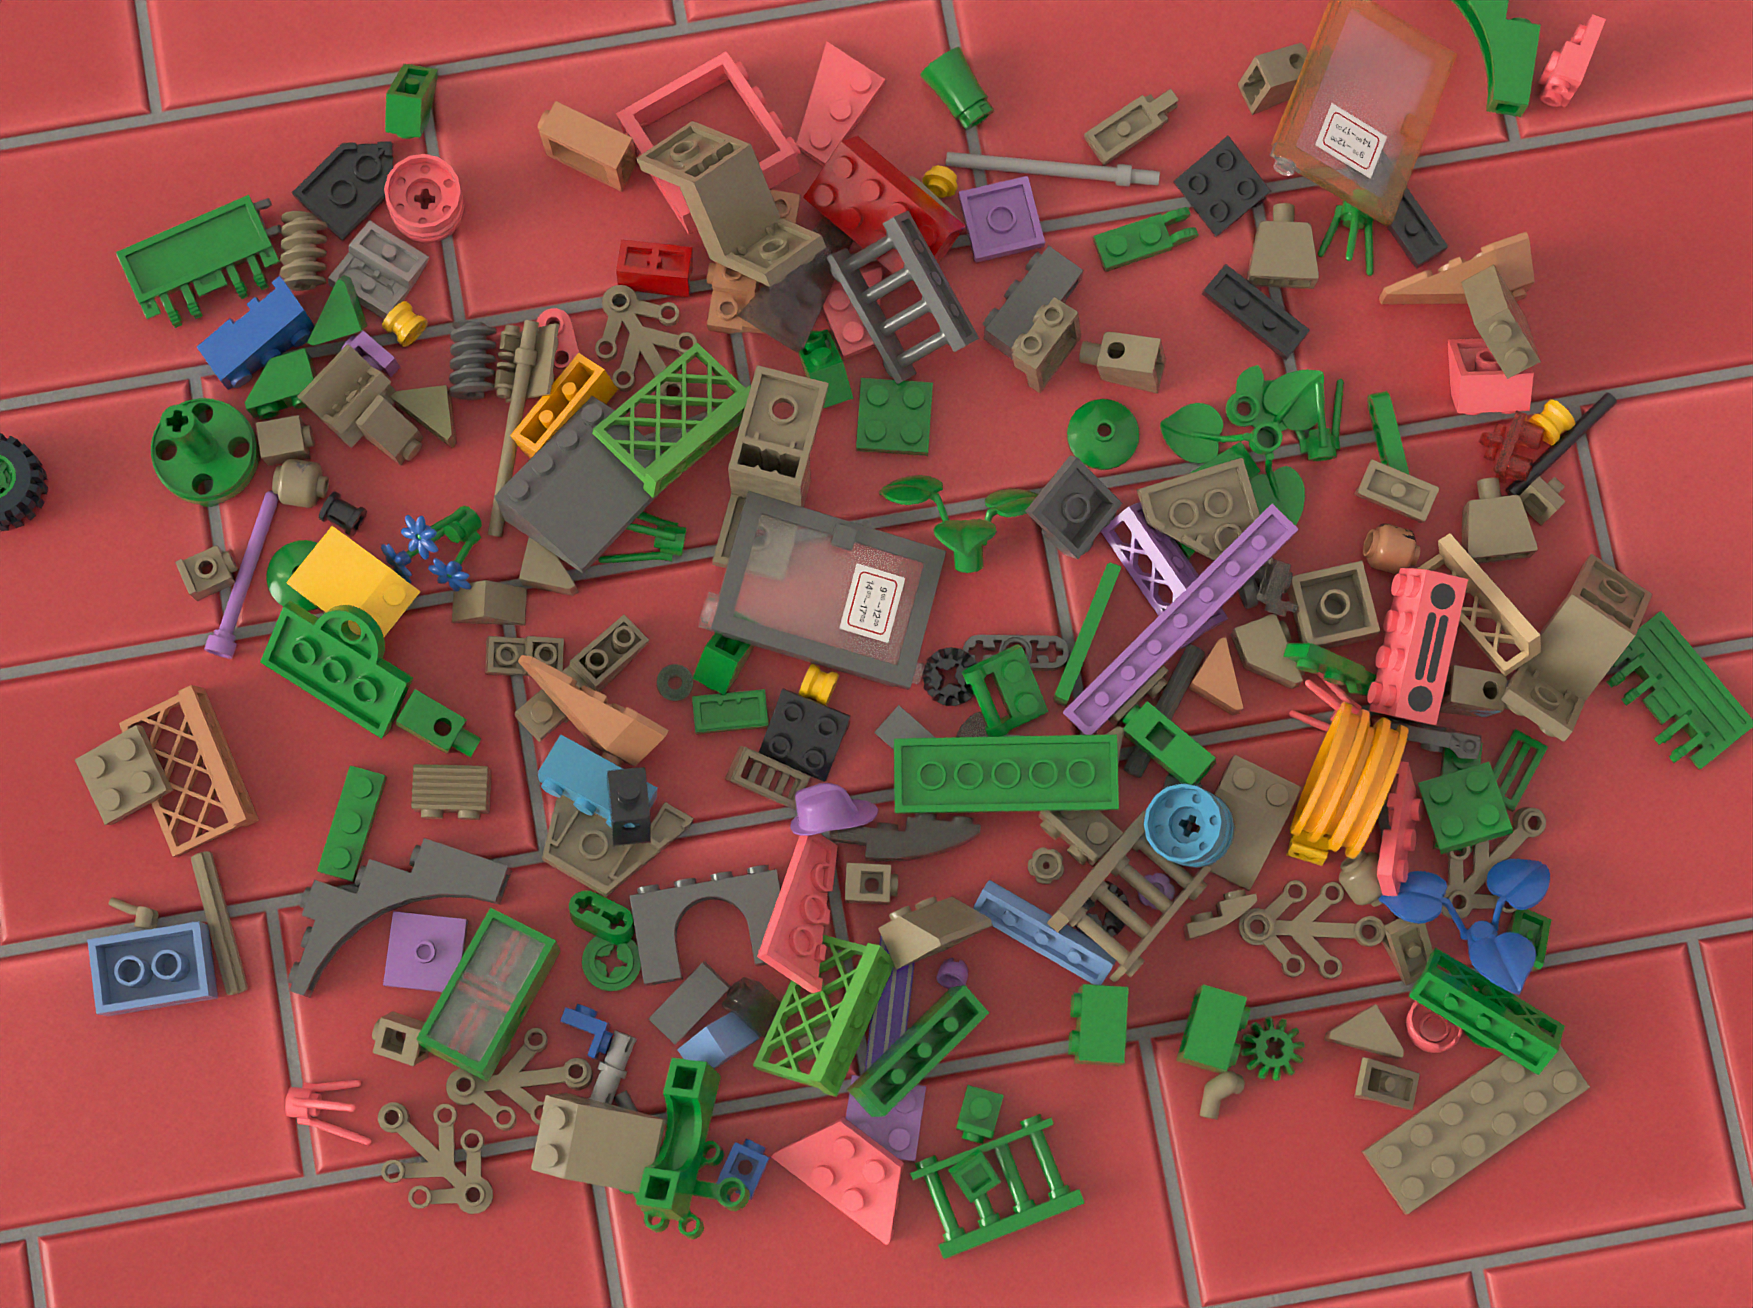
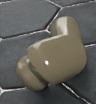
(1217, 1089)

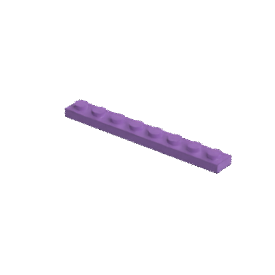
(1180, 621)

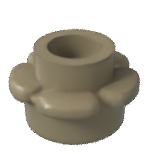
(1036, 869)

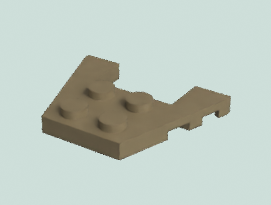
(585, 849)

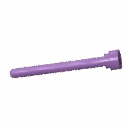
(222, 640)

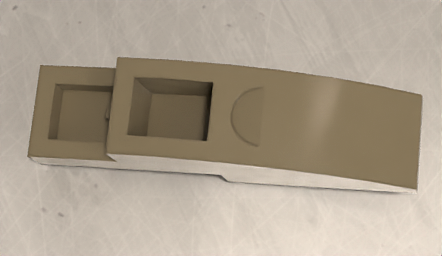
(591, 668)

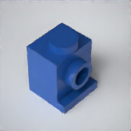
(748, 1151)

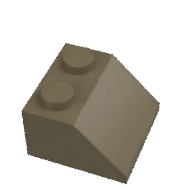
(930, 929)

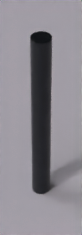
(1555, 451)

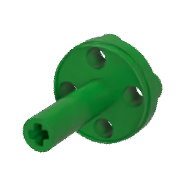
(204, 451)

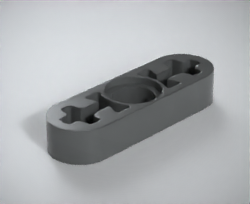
(1042, 640)

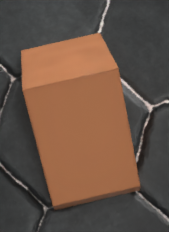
(1218, 681)

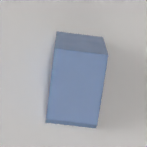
(719, 1041)

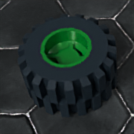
(19, 482)

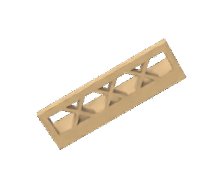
(1495, 606)

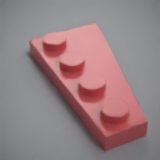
(801, 912)

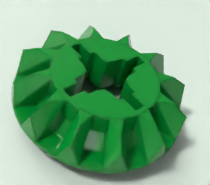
(597, 971)

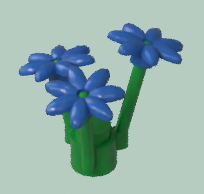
(458, 527)

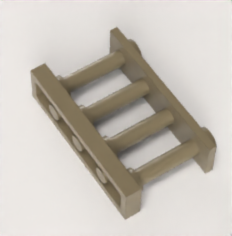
(1096, 889)

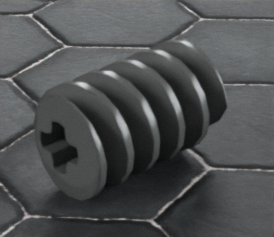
(470, 360)

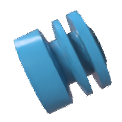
(1168, 821)

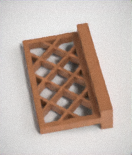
(218, 762)

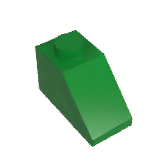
(410, 101)
(721, 662)

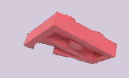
(844, 320)

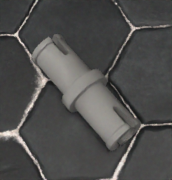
(613, 1067)

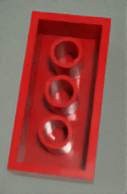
(864, 190)

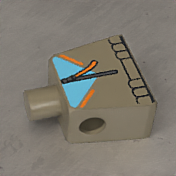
(1473, 692)

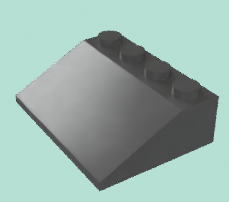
(576, 491)

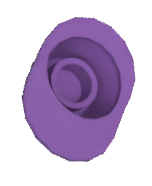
(829, 808)

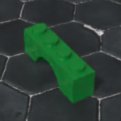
(671, 1178)

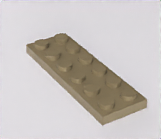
(1470, 1125)

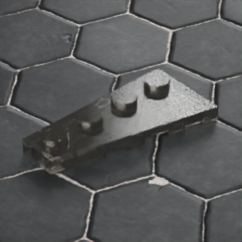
(792, 306)

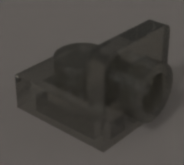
(1275, 581)
(752, 1005)

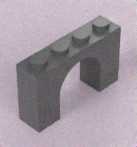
(660, 911)

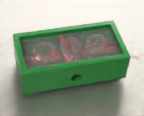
(488, 994)

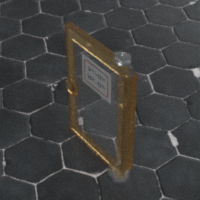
(1362, 106)

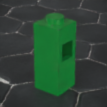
(1168, 744)

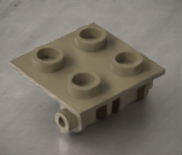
(540, 375)

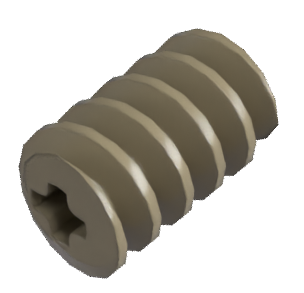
(301, 250)

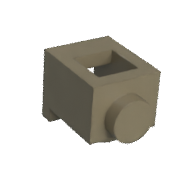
(204, 585)
(859, 873)
(392, 1044)

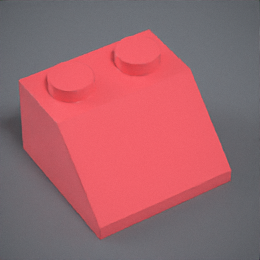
(1480, 383)

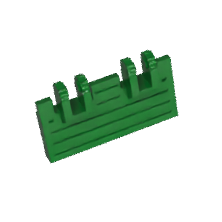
(197, 255)
(1682, 689)

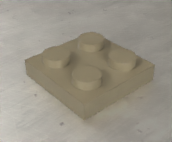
(123, 775)

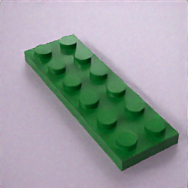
(1006, 774)

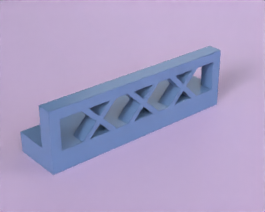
(1030, 927)

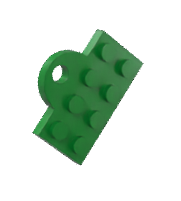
(339, 665)

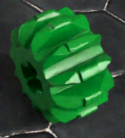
(1285, 1050)

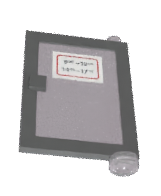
(826, 592)

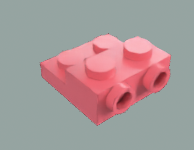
(1567, 68)

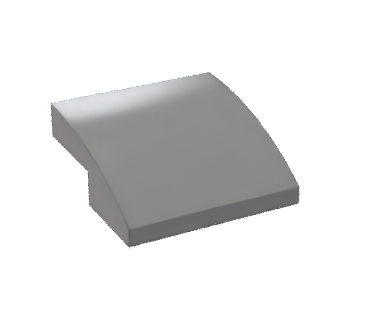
(380, 268)

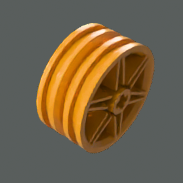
(1349, 780)

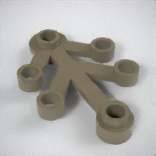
(640, 338)
(1484, 862)
(1303, 929)
(512, 1081)
(440, 1162)

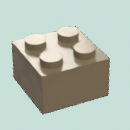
(1334, 606)

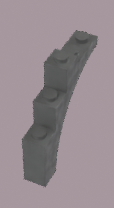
(340, 914)

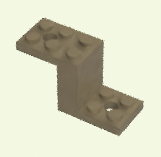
(731, 203)
(772, 452)
(1577, 648)

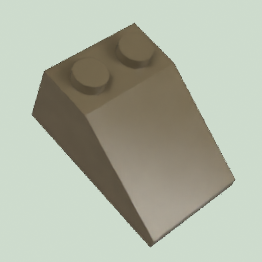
(1259, 810)
(596, 1142)

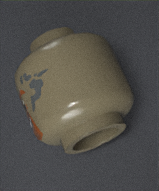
(299, 483)

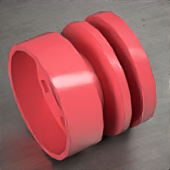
(422, 178)

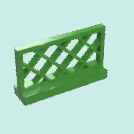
(697, 441)
(847, 1019)

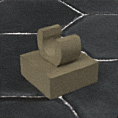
(1542, 499)

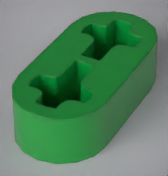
(599, 920)

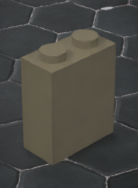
(1500, 321)

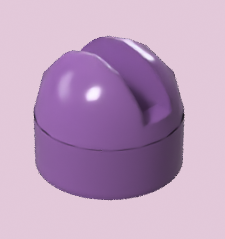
(952, 973)

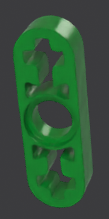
(1386, 431)

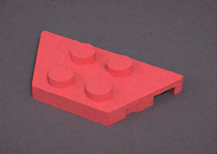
(849, 1173)

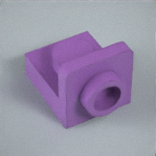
(373, 352)

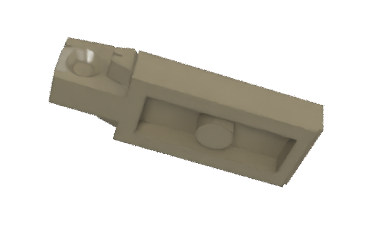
(1130, 125)

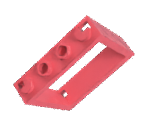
(689, 87)

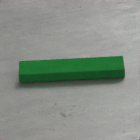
(1086, 634)

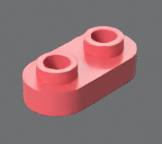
(566, 337)

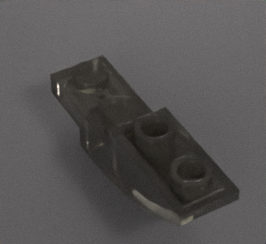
(922, 838)

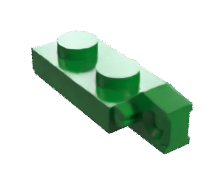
(1333, 666)

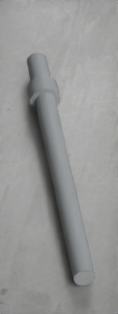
(1121, 175)

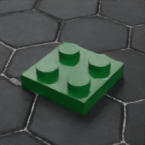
(894, 416)
(1465, 807)

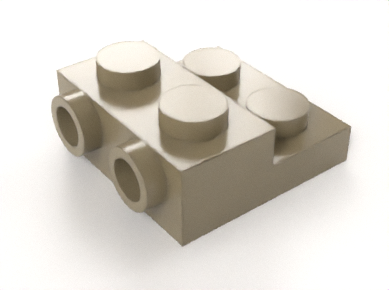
(1047, 343)

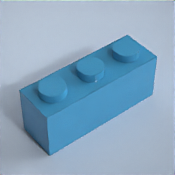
(582, 778)

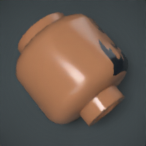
(1391, 548)

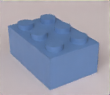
(152, 969)

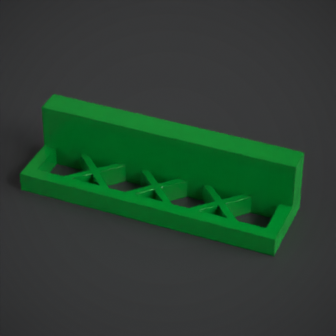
(1486, 1014)

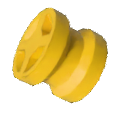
(404, 323)
(1554, 420)
(818, 684)

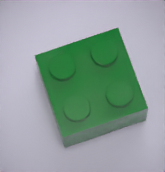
(1099, 1025)
(1213, 1029)

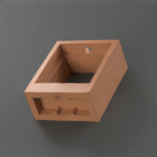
(587, 145)

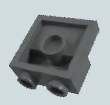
(1073, 508)

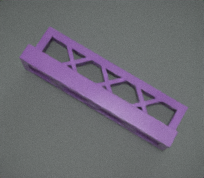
(1166, 561)

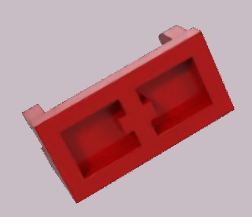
(655, 267)

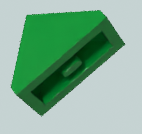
(340, 315)
(1535, 929)

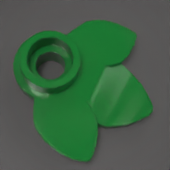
(1250, 391)

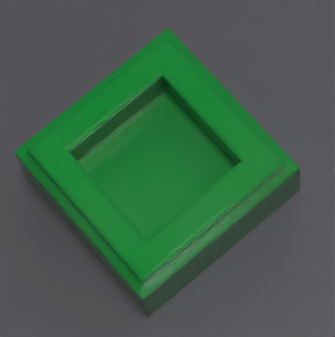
(974, 1175)

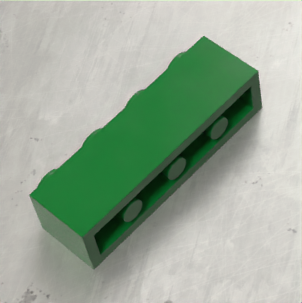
(918, 1051)

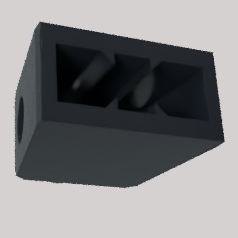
(629, 805)

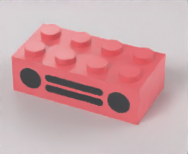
(1417, 645)

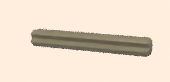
(219, 923)

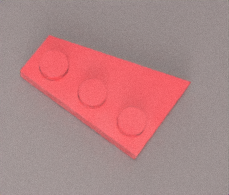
(837, 103)
(1401, 838)

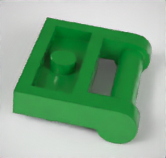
(1015, 685)

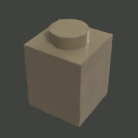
(284, 439)

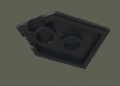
(347, 185)

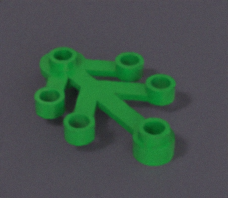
(720, 1192)

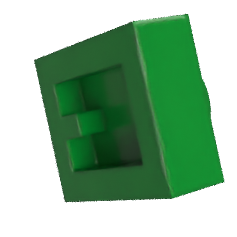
(979, 1114)

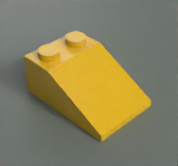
(347, 574)

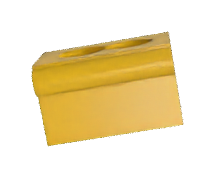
(1306, 850)

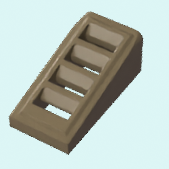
(739, 763)

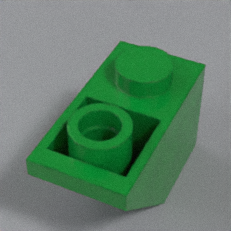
(823, 363)
(281, 384)

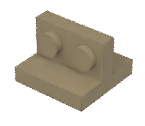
(345, 392)

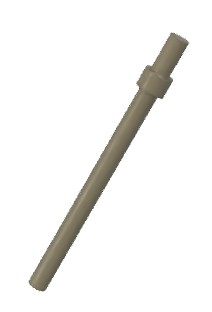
(525, 358)

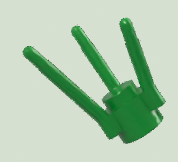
(1355, 220)
(1321, 441)
(668, 538)

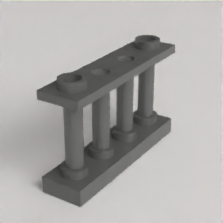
(935, 290)

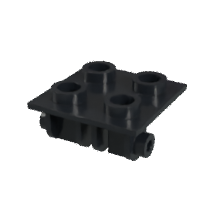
(1222, 186)
(804, 734)

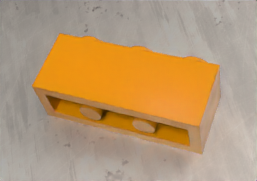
(567, 395)

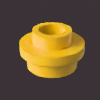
(940, 181)

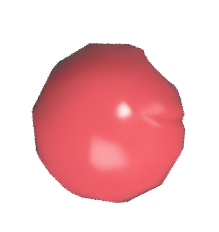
(1431, 1031)

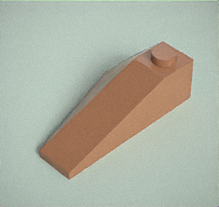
(1509, 256)
(614, 730)

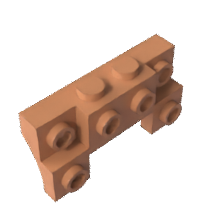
(734, 289)

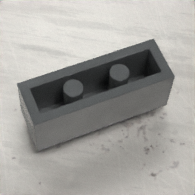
(1047, 277)

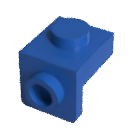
(585, 1019)

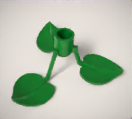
(1196, 430)
(963, 536)

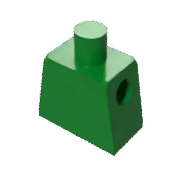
(424, 713)

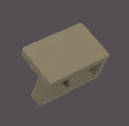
(1397, 491)

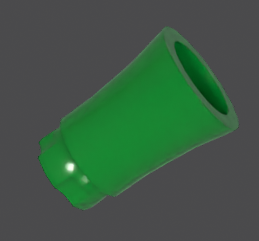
(958, 88)

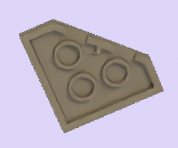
(1203, 507)

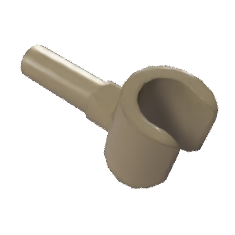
(145, 917)

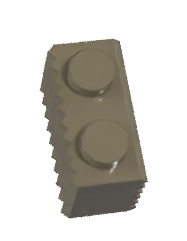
(451, 790)

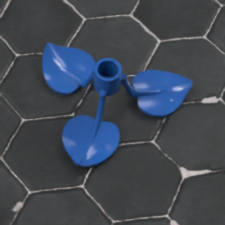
(1501, 958)

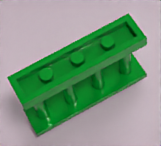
(1025, 1209)

